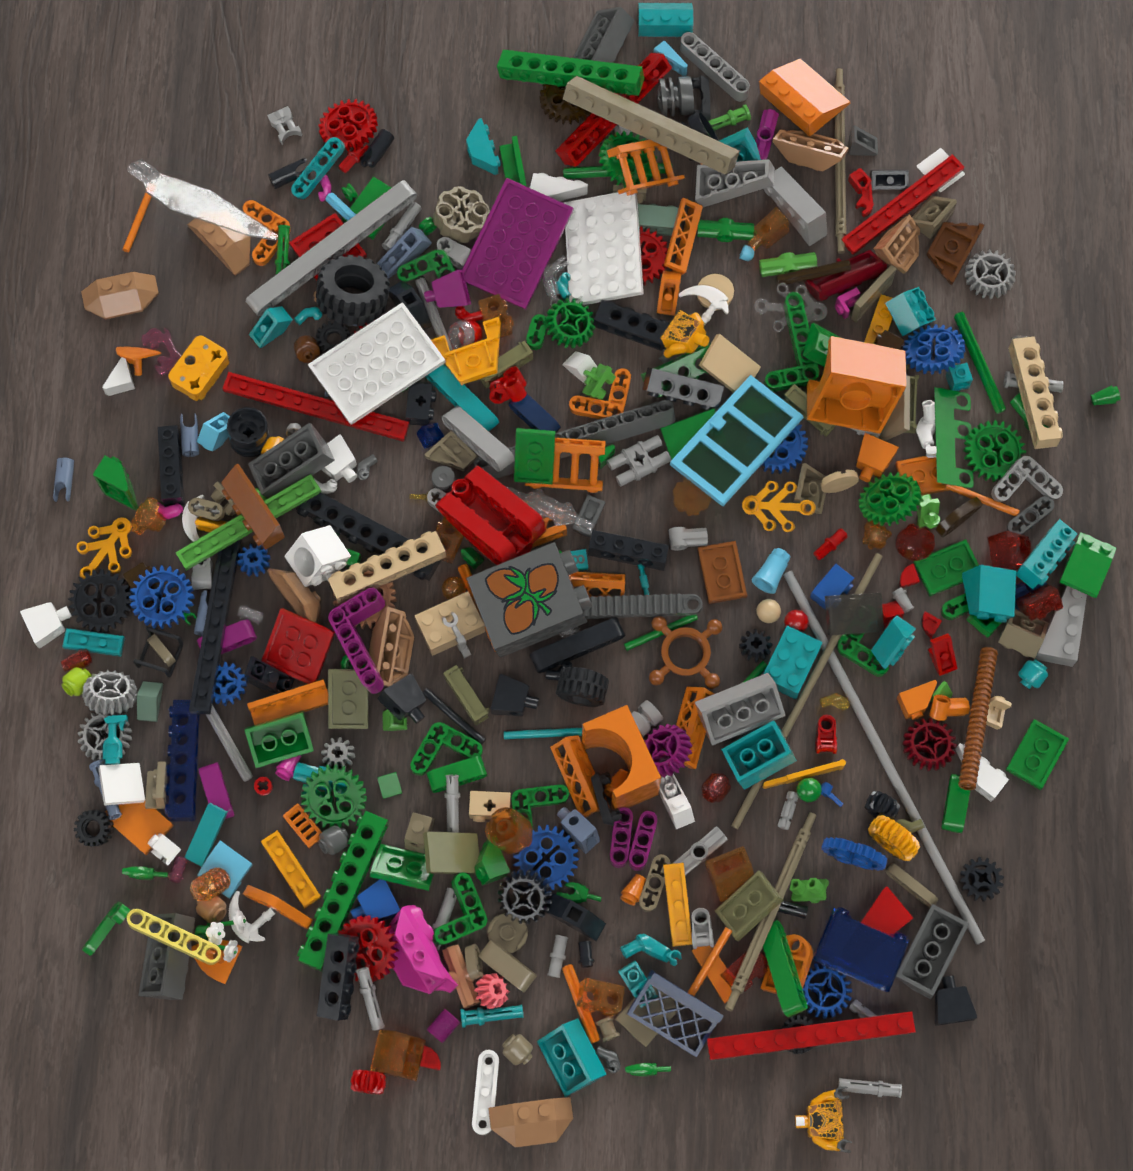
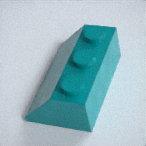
(664, 19)
(571, 1057)

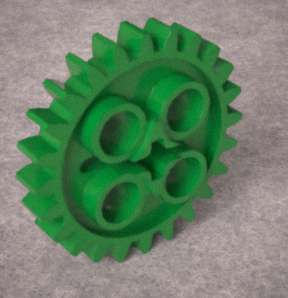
(613, 165)
(977, 453)
(890, 499)
(315, 799)

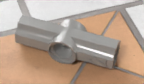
(708, 843)

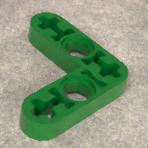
(432, 265)
(855, 648)
(445, 740)
(531, 802)
(115, 915)
(467, 919)

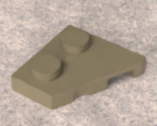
(451, 452)

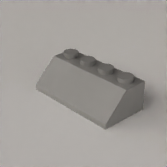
(740, 708)

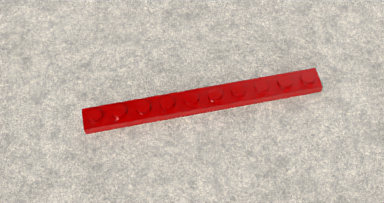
(312, 406)
(810, 1035)

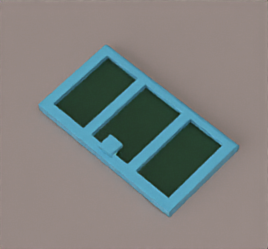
(736, 440)

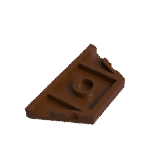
(953, 247)

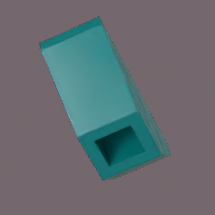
(481, 148)

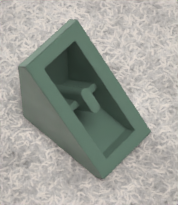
(149, 701)

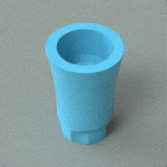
(772, 570)

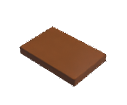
(722, 572)

